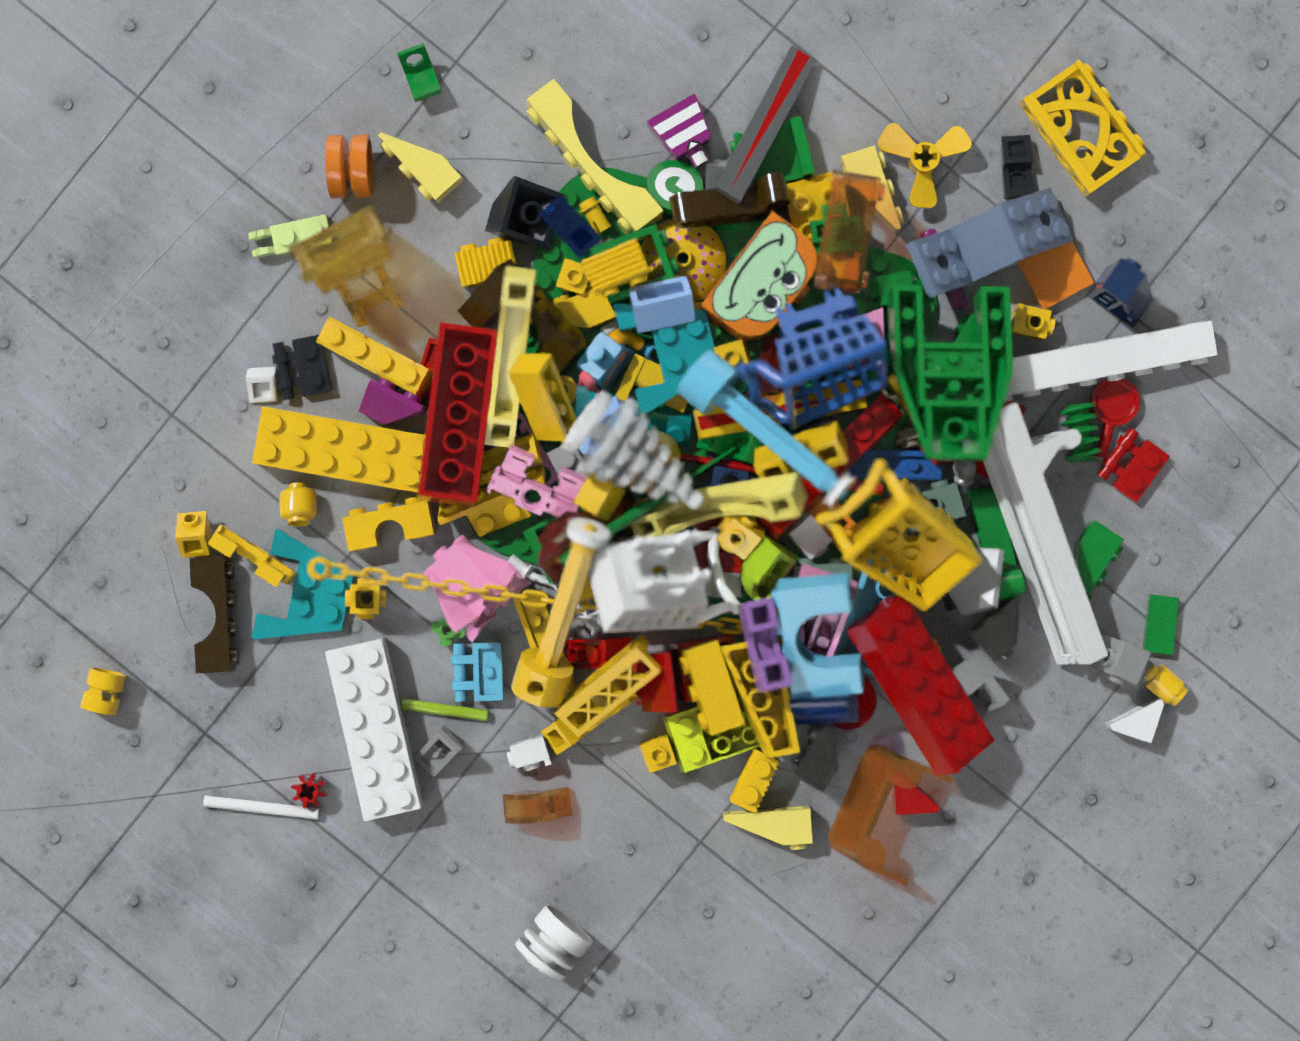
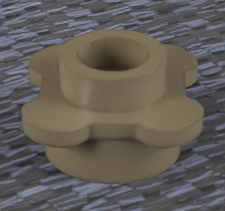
(907, 439)

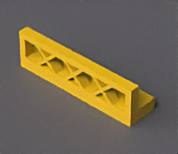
(603, 677)

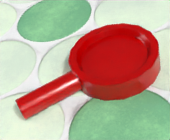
(1115, 405)

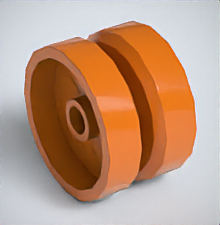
(349, 166)

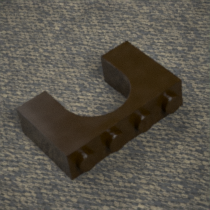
(554, 330)

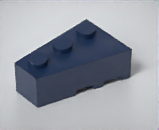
(1123, 291)

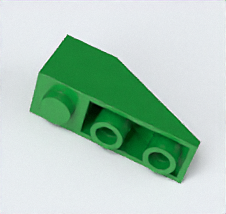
(1093, 553)

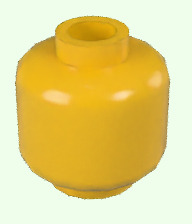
(298, 504)

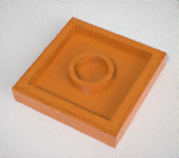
(1055, 274)

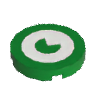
(671, 178)

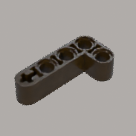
(711, 208)

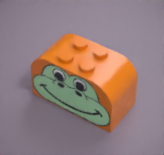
(764, 276)

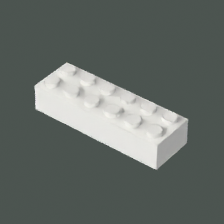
(374, 729)

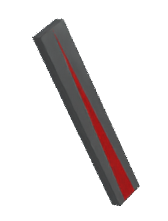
(764, 124)

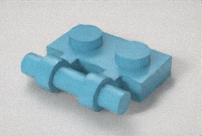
(487, 671)

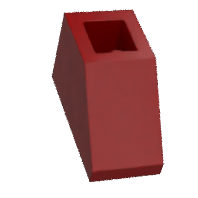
(594, 652)

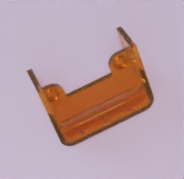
(847, 231)
(863, 804)

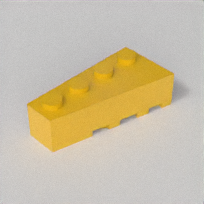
(766, 710)

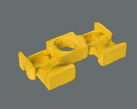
(268, 568)

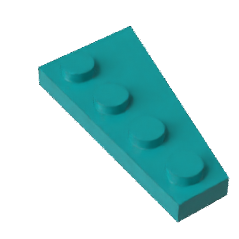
(664, 420)

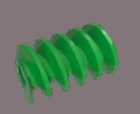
(1079, 420)

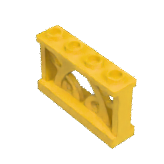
(1043, 120)

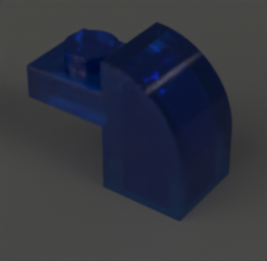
(569, 226)

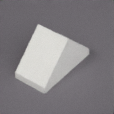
(1139, 721)

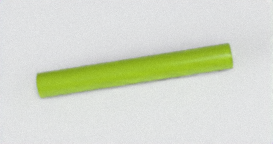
(444, 709)

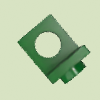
(421, 74)

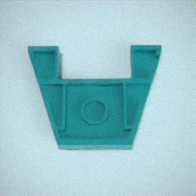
(676, 351)
(314, 603)

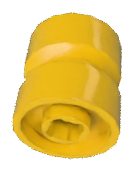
(110, 683)

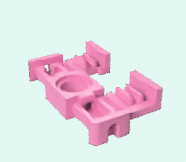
(511, 485)

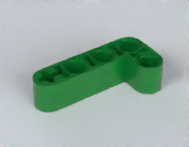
(993, 534)

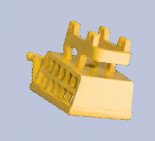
(933, 559)

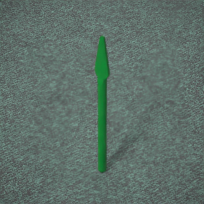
(650, 503)

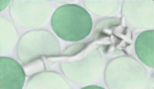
(590, 617)

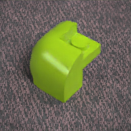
(764, 567)

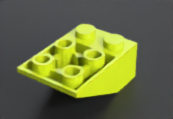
(697, 748)

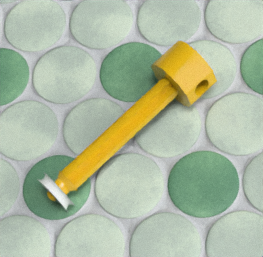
(544, 672)

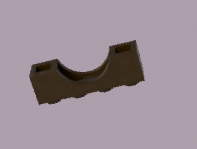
(213, 578)

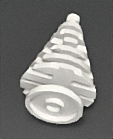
(618, 443)

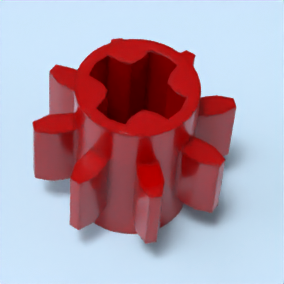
(306, 799)

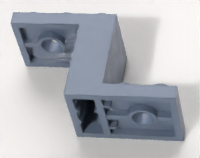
(989, 242)

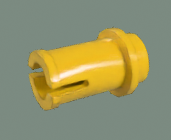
(594, 215)

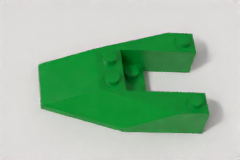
(952, 387)

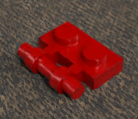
(1139, 471)

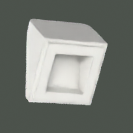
(262, 384)

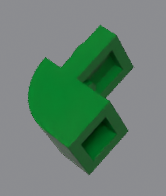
(743, 441)

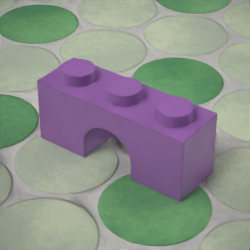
(766, 659)

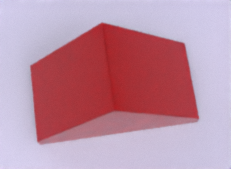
(912, 801)

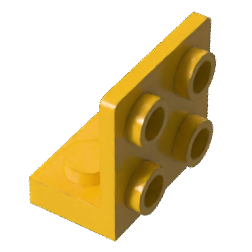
(806, 199)

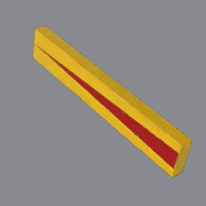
(721, 423)

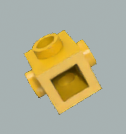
(739, 534)
(354, 601)

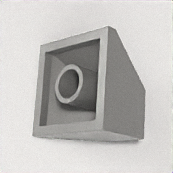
(981, 586)

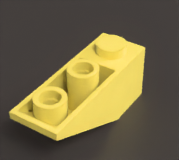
(872, 162)
(428, 168)

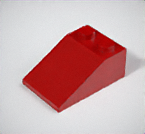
(659, 692)

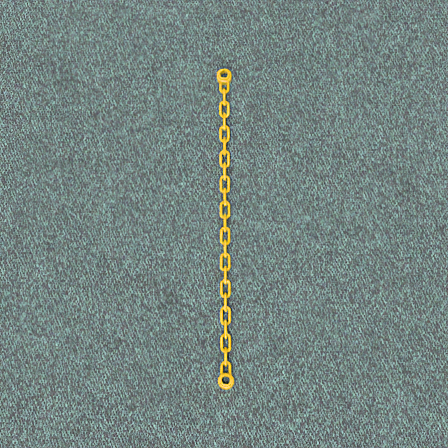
(506, 594)

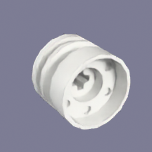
(549, 948)

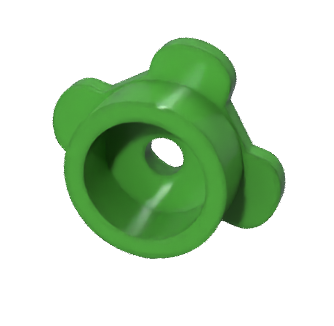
(446, 637)

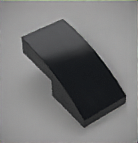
(1016, 166)

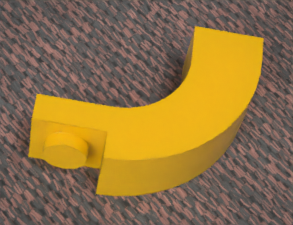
(562, 738)

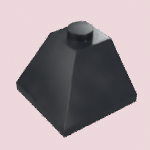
(517, 213)

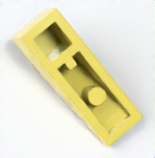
(782, 825)

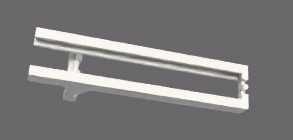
(1016, 474)

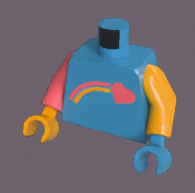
(609, 357)

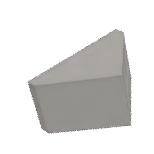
(438, 751)

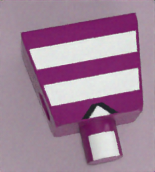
(683, 131)

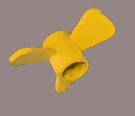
(897, 142)

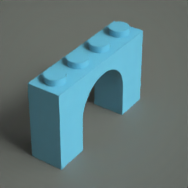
(813, 673)

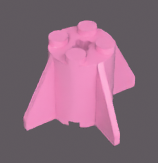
(477, 568)

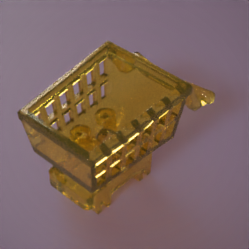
(345, 255)

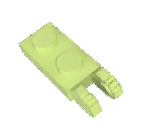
(287, 235)

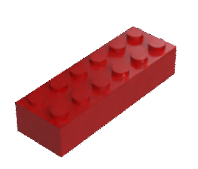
(457, 414)
(920, 685)

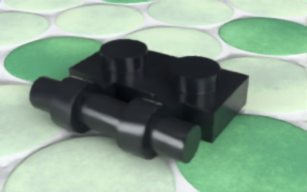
(310, 364)

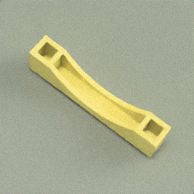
(629, 203)
(510, 344)
(767, 497)

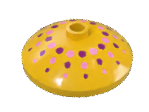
(705, 255)

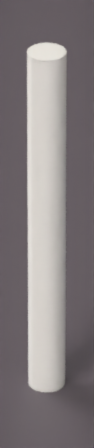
(261, 807)

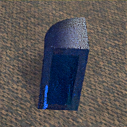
(825, 709)

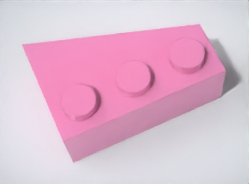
(823, 631)

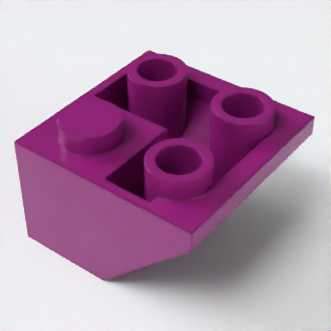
(387, 406)

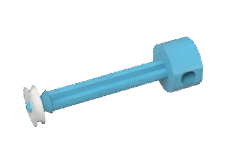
(711, 385)

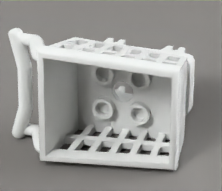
(629, 591)

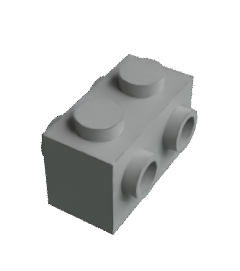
(1123, 662)

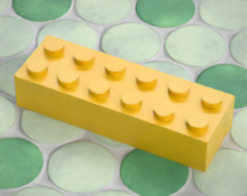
(338, 449)

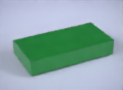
(1160, 624)

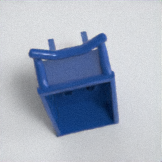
(819, 353)

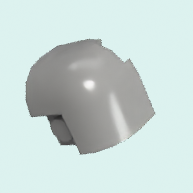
(980, 685)

